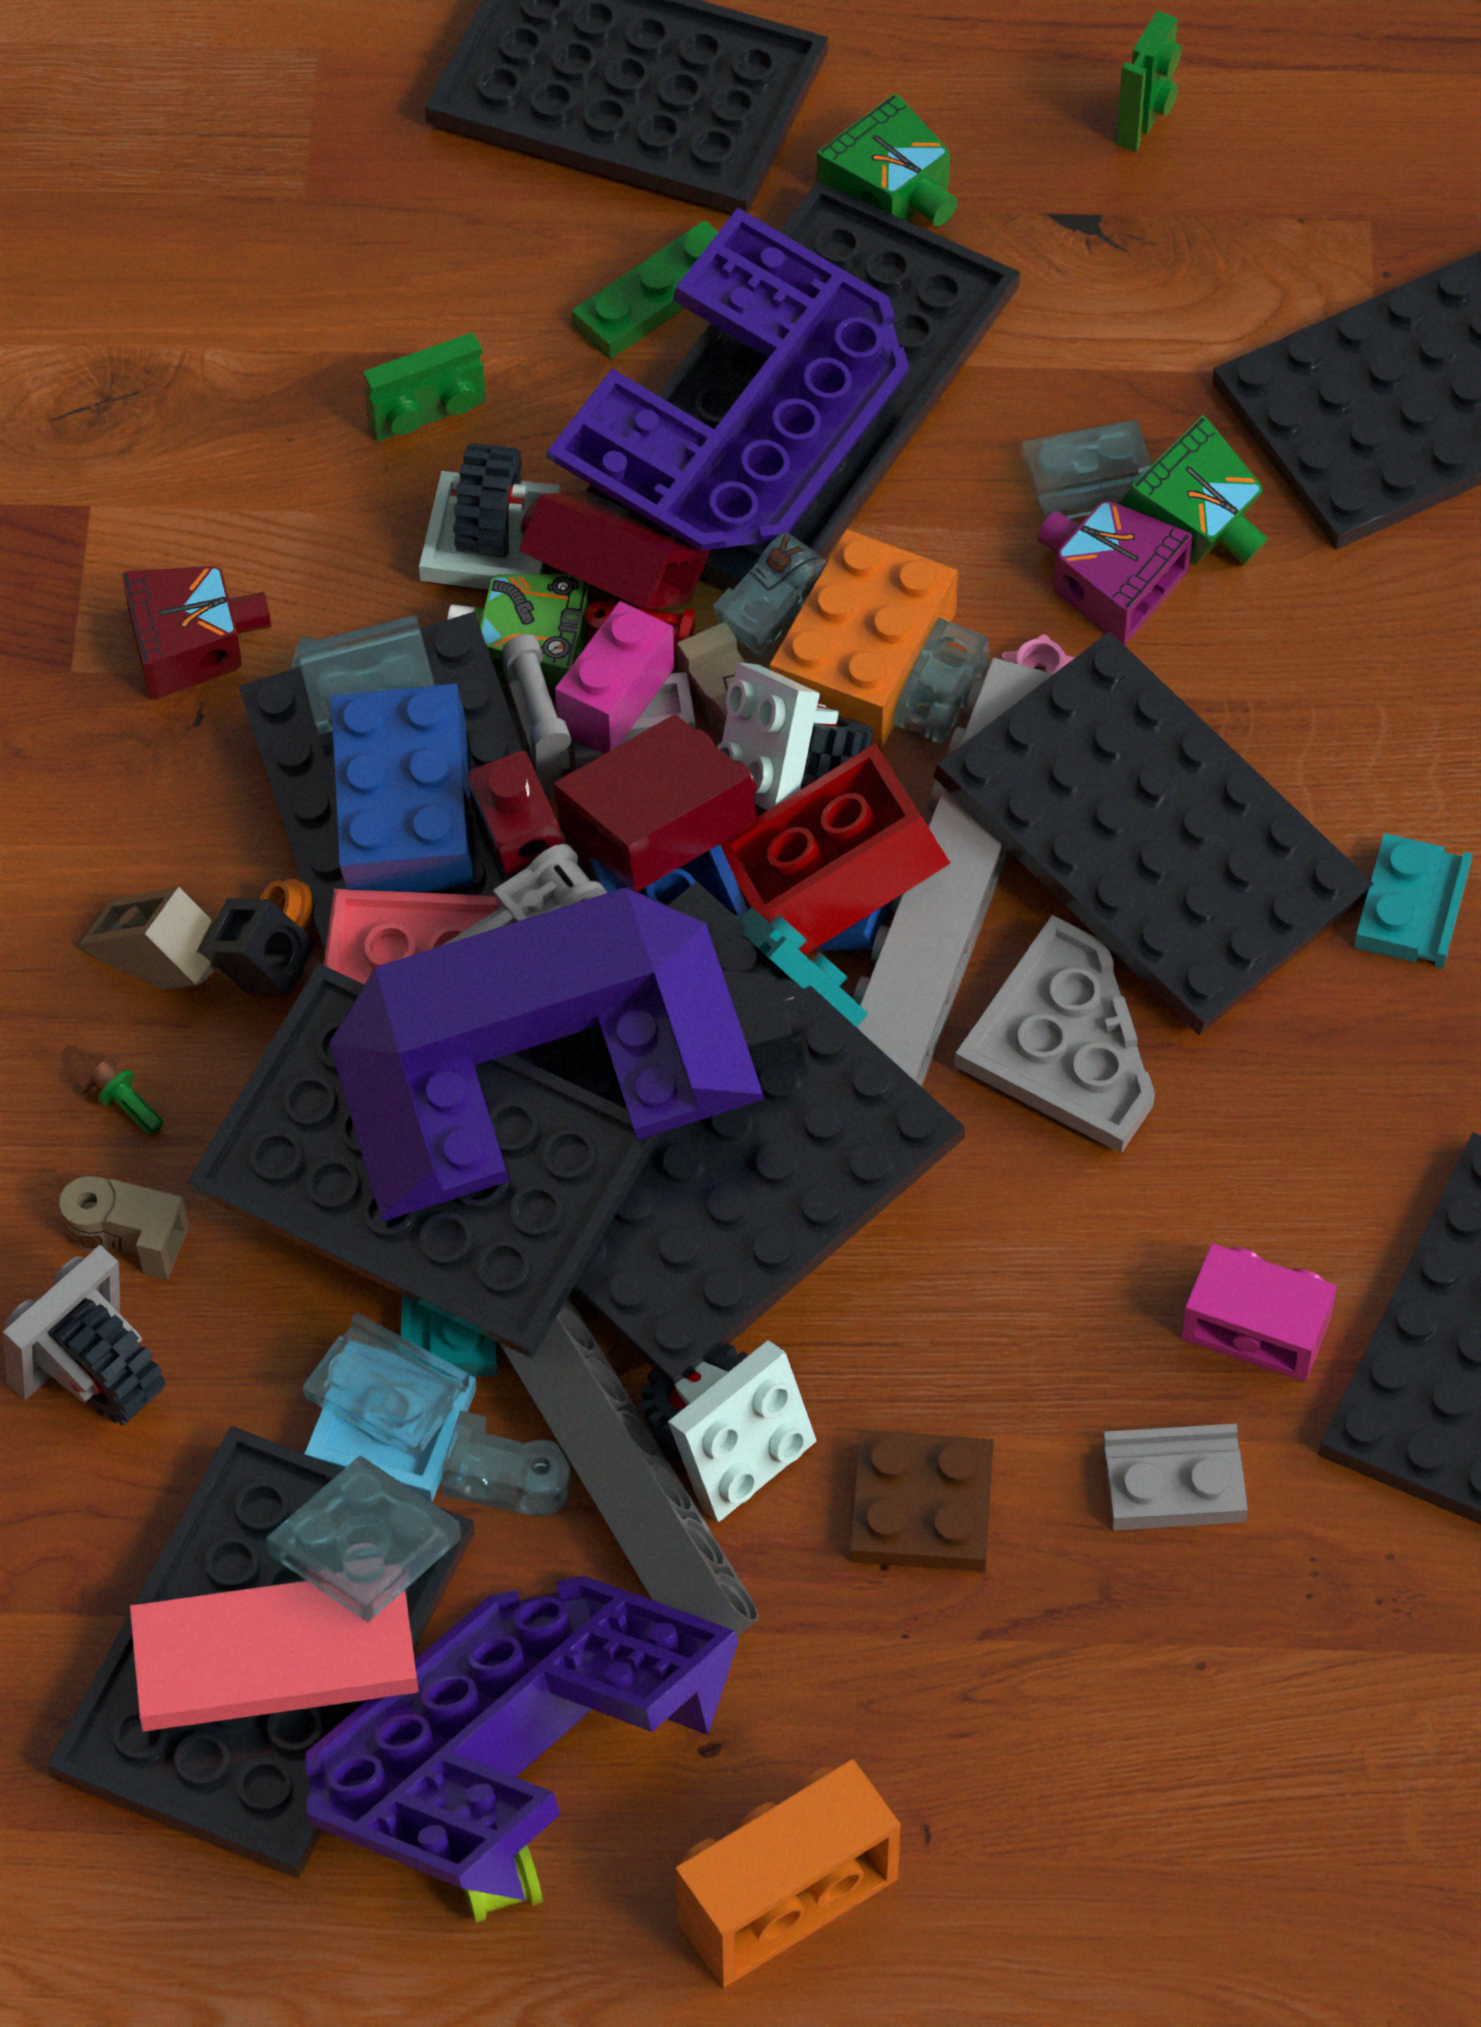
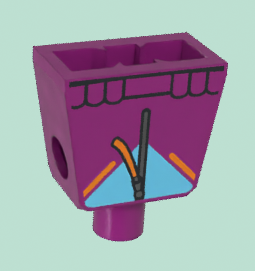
(1116, 564)

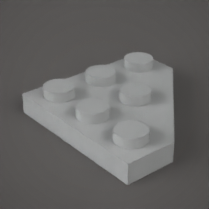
(1064, 1039)

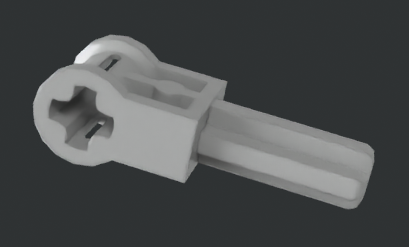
(538, 890)

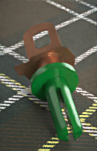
(114, 1088)

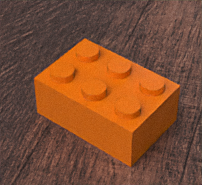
(866, 628)
(787, 1871)

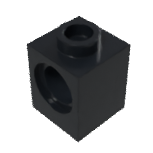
(258, 946)

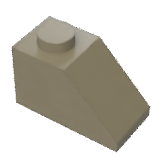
(153, 938)

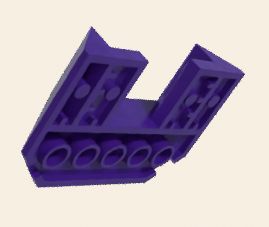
(790, 428)
(600, 962)
(439, 1767)

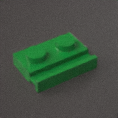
(1147, 82)
(424, 387)

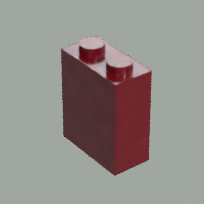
(612, 549)
(656, 802)

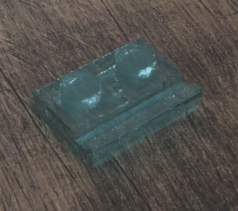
(1084, 467)
(363, 661)
(386, 1385)

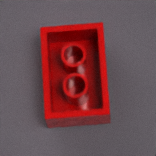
(835, 850)

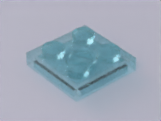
(364, 1538)

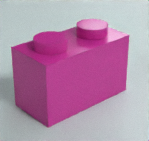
(615, 677)
(1259, 1311)

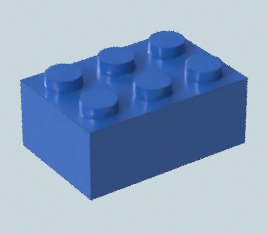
(403, 790)

